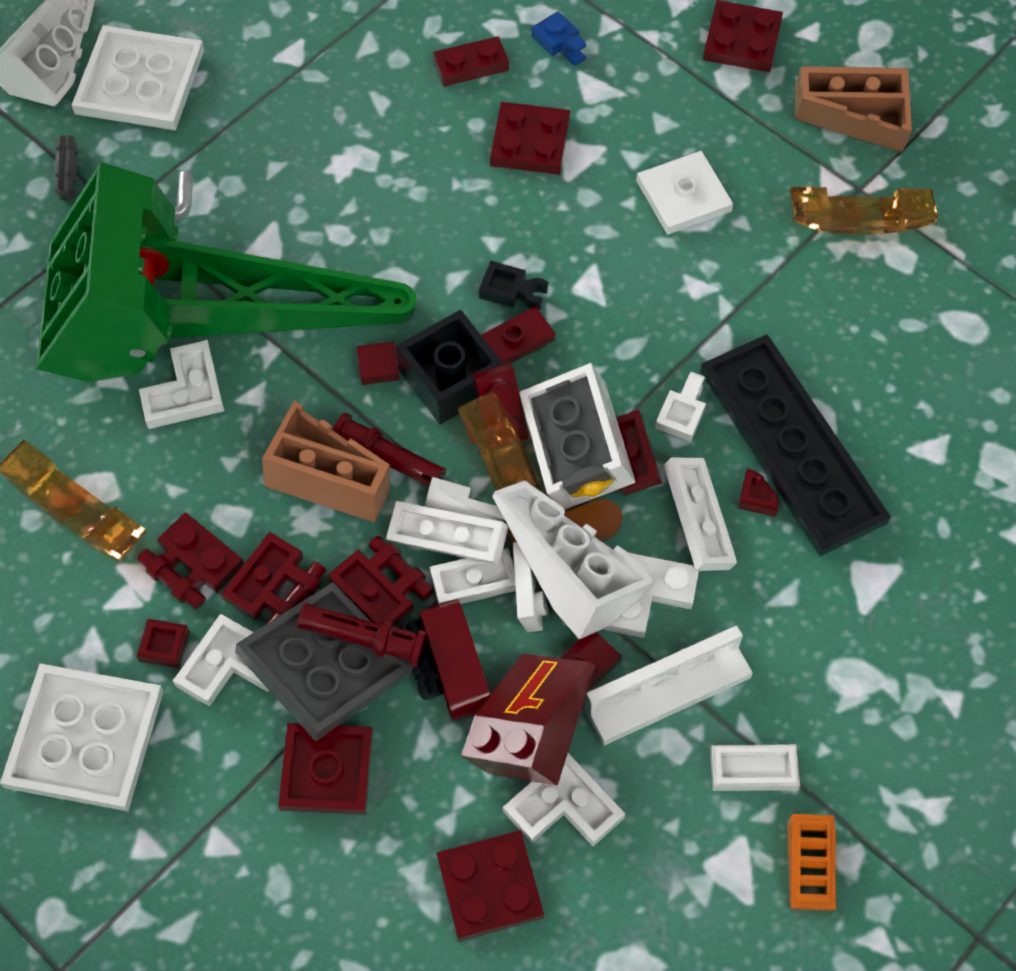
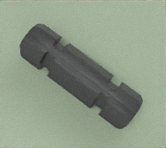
(65, 167)

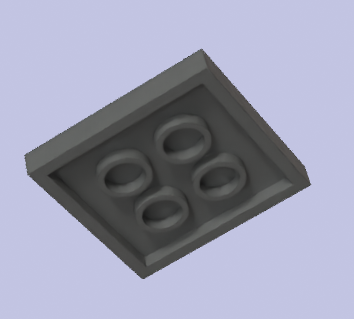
(317, 675)

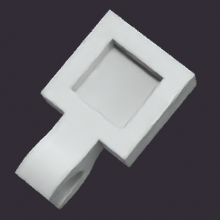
(683, 411)

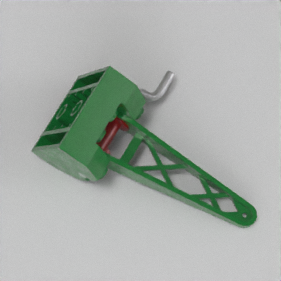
(121, 236)

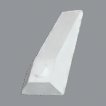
(43, 51)
(578, 572)

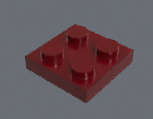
(743, 36)
(530, 138)
(327, 772)
(490, 885)

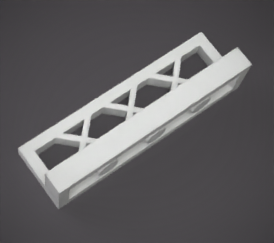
(667, 686)

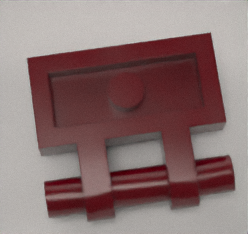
(196, 550)
(264, 575)
(372, 591)

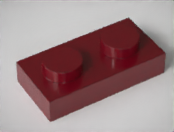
(471, 61)
(504, 384)
(639, 452)

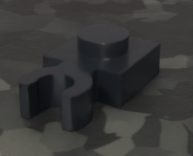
(507, 284)

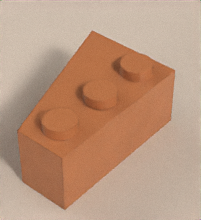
(857, 102)
(324, 467)

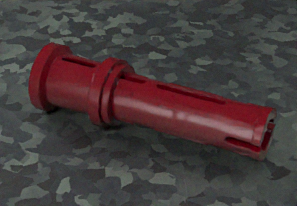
(395, 455)
(380, 637)

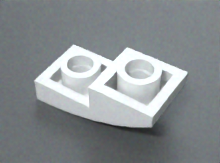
(454, 498)

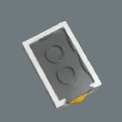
(576, 437)

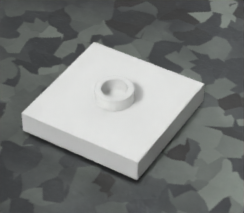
(684, 192)

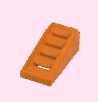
(812, 824)

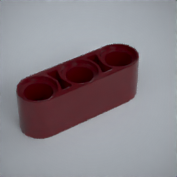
(455, 659)

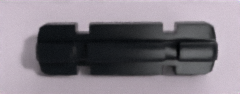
(428, 683)

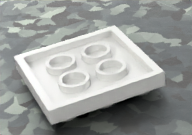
(138, 77)
(82, 737)

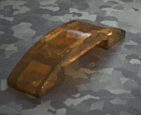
(863, 215)
(498, 443)
(70, 503)

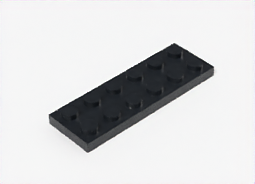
(794, 445)

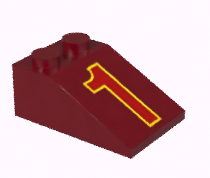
(530, 719)

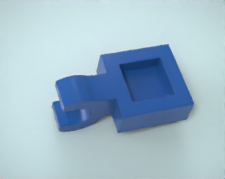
(560, 35)

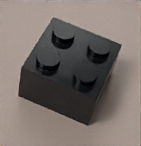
(442, 364)

